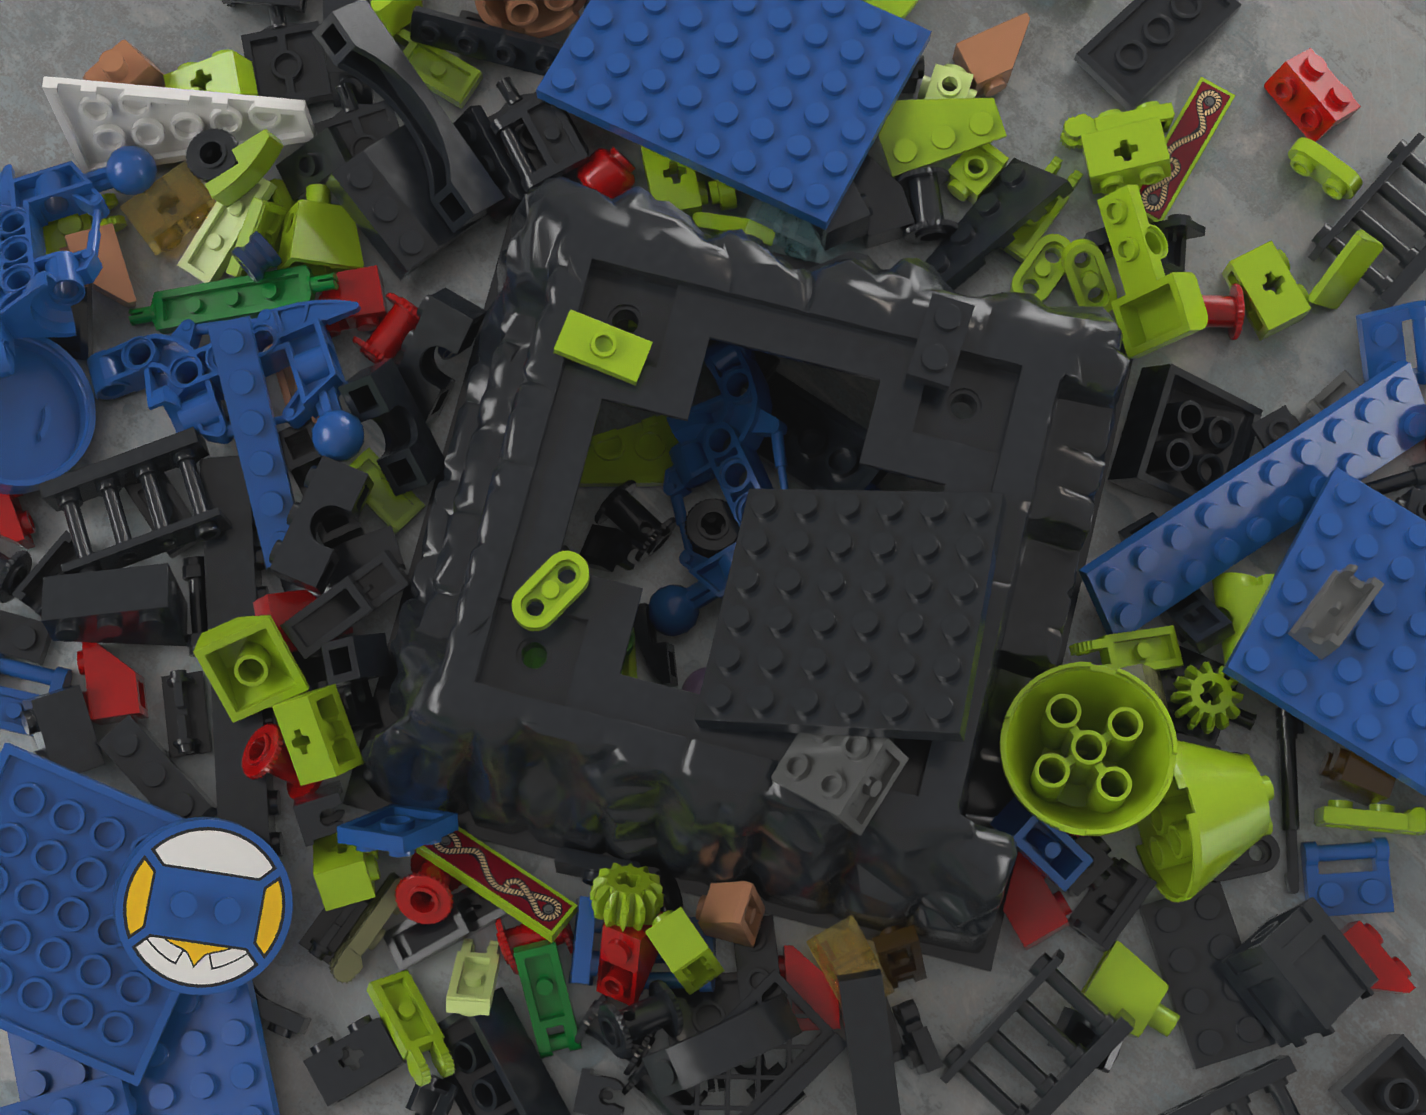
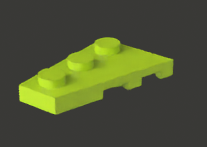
(937, 129)
(630, 454)

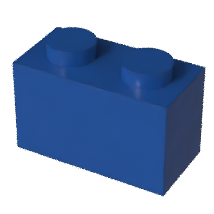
(1044, 847)

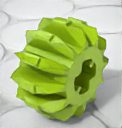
(1211, 713)
(626, 896)

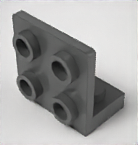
(841, 774)

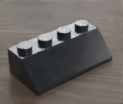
(498, 1064)

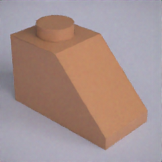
(992, 55)
(113, 278)
(731, 912)

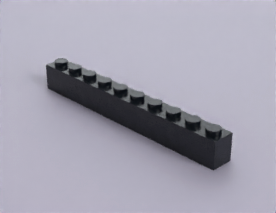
(232, 585)

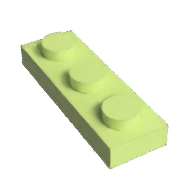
(212, 245)

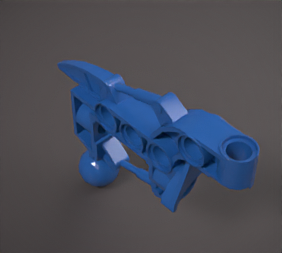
(43, 287)
(297, 341)
(701, 458)

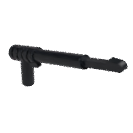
(1287, 733)

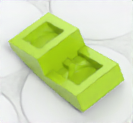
(254, 161)

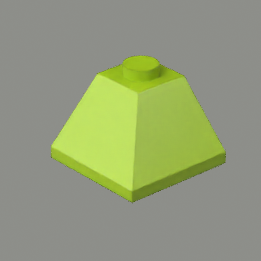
(249, 665)

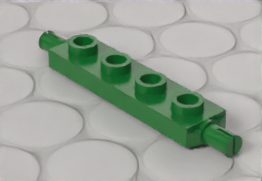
(231, 298)

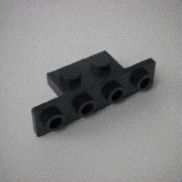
(476, 39)

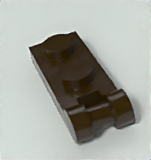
(900, 954)

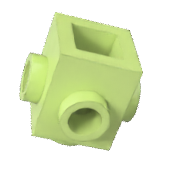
(947, 83)

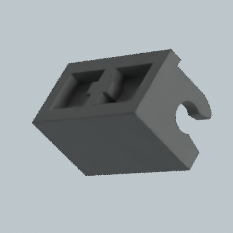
(1334, 611)

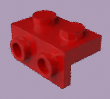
(1311, 94)

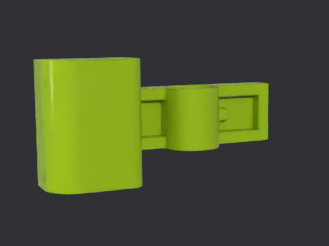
(1155, 305)

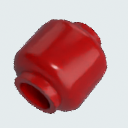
(607, 172)

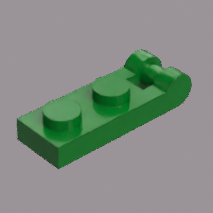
(546, 996)

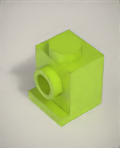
(970, 186)

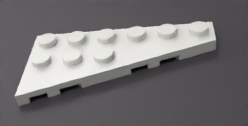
(163, 120)

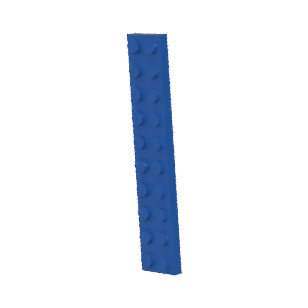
(1254, 501)

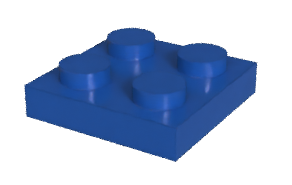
(397, 829)

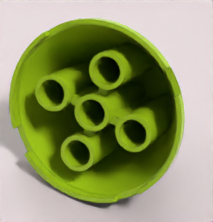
(1088, 749)
(1204, 820)

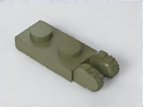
(365, 932)

